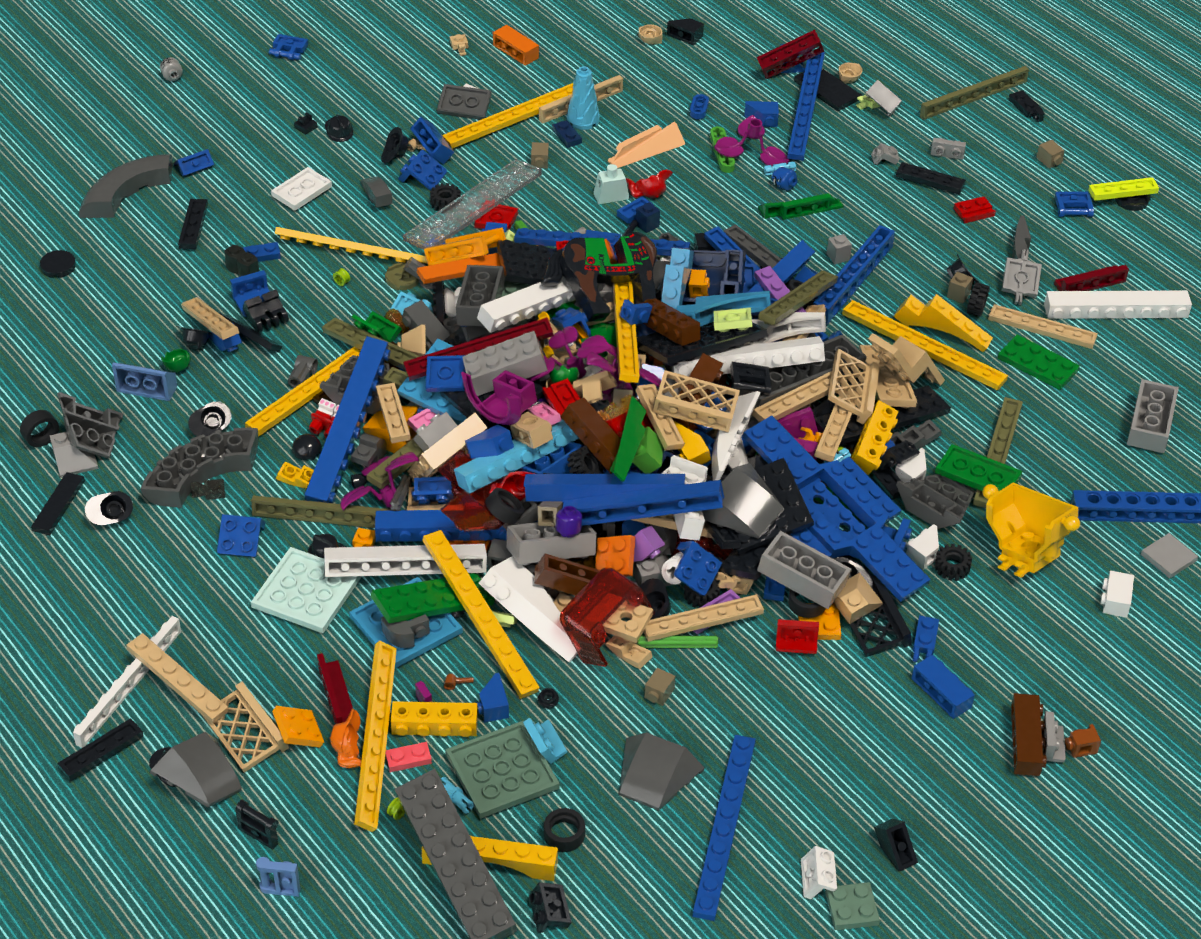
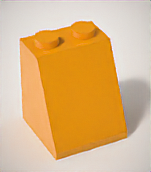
(377, 427)

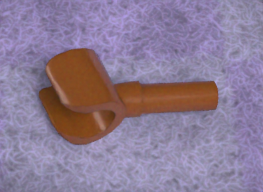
(451, 681)

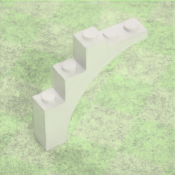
(792, 325)

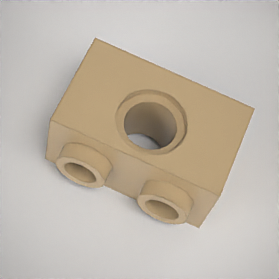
(532, 430)

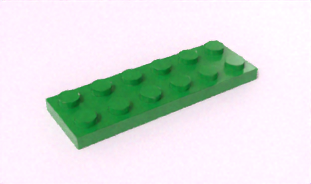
(422, 598)

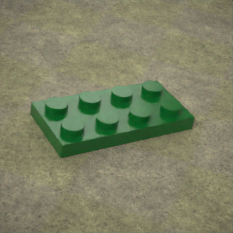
(1038, 362)
(976, 469)

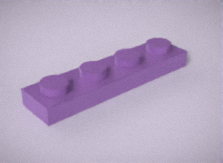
(771, 282)

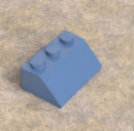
(144, 381)

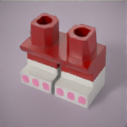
(323, 417)

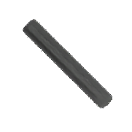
(401, 492)

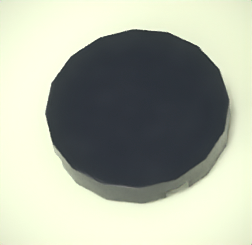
(1134, 203)
(57, 263)

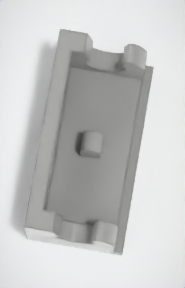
(884, 97)

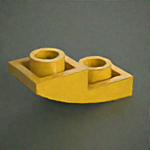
(295, 476)

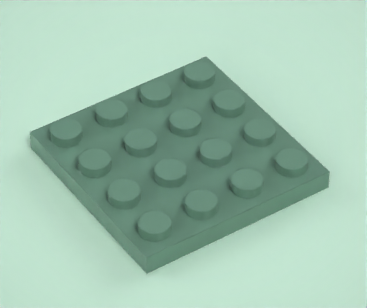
(501, 769)

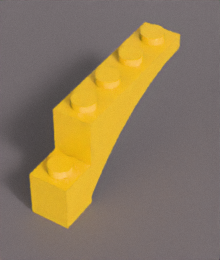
(943, 317)

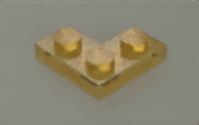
(616, 409)

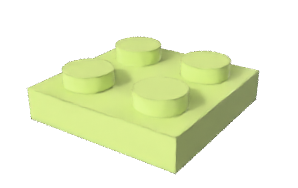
(732, 319)

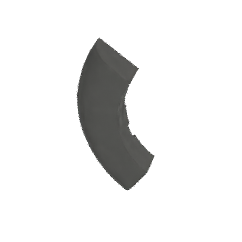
(122, 182)
(199, 461)

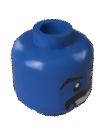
(784, 178)

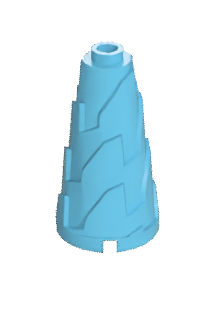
(583, 104)

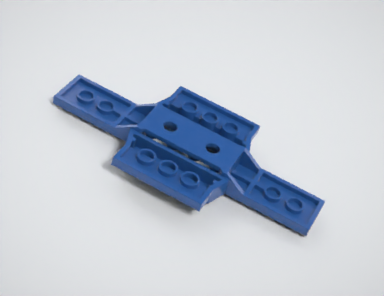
(858, 493)

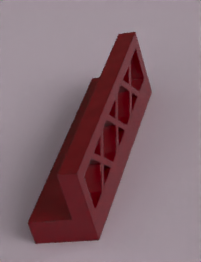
(789, 52)
(1093, 279)
(335, 689)

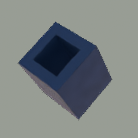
(648, 217)

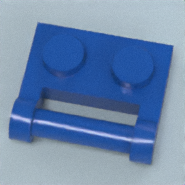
(1074, 203)

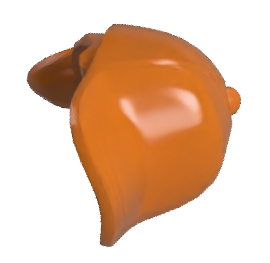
(344, 741)

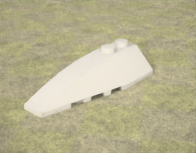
(727, 441)
(530, 603)

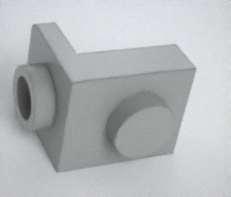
(885, 152)

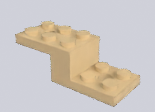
(906, 359)
(614, 625)

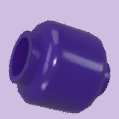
(568, 521)

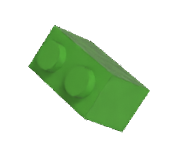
(649, 452)

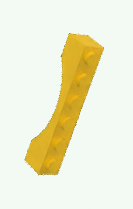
(531, 859)

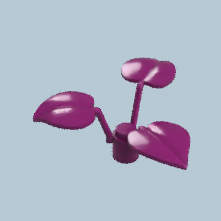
(751, 128)
(568, 335)
(597, 360)
(388, 491)

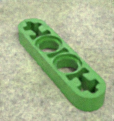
(719, 131)

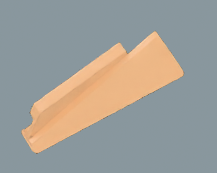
(647, 144)

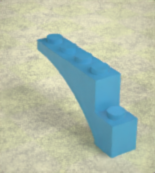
(676, 277)
(705, 306)

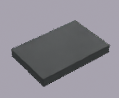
(464, 101)

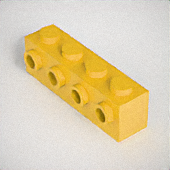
(874, 437)
(434, 718)

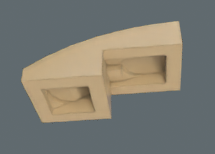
(629, 651)

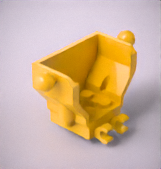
(1028, 526)

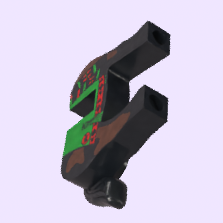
(587, 262)

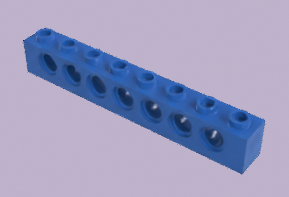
(856, 271)
(1137, 506)

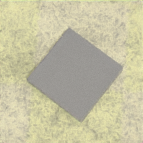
(1169, 555)

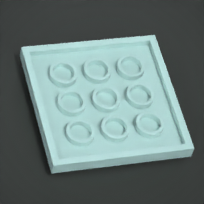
(302, 592)

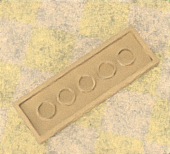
(890, 386)

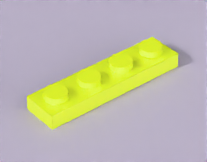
(1123, 189)

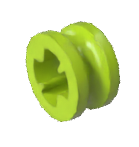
(341, 277)
(395, 809)

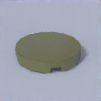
(400, 279)

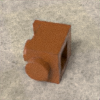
(1083, 742)

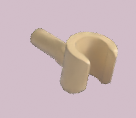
(413, 144)

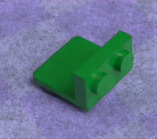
(378, 326)

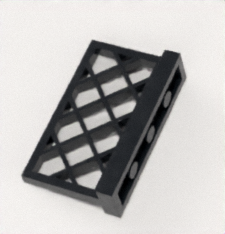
(894, 619)

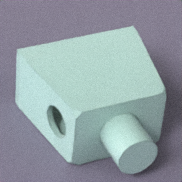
(611, 185)

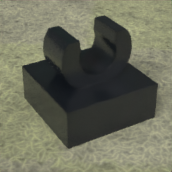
(305, 124)

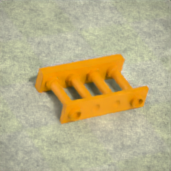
(464, 246)

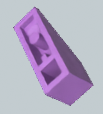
(647, 544)

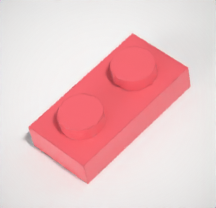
(408, 757)

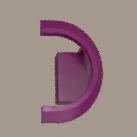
(509, 401)

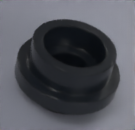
(545, 694)

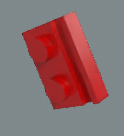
(974, 209)
(560, 395)

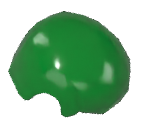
(176, 360)
(564, 373)

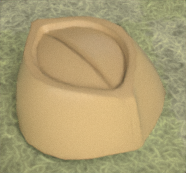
(650, 34)
(850, 72)

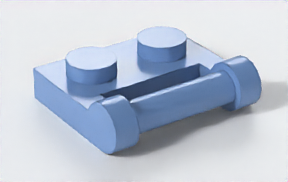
(285, 877)

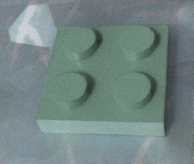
(852, 906)

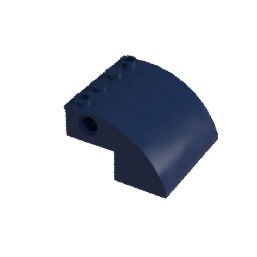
(723, 268)

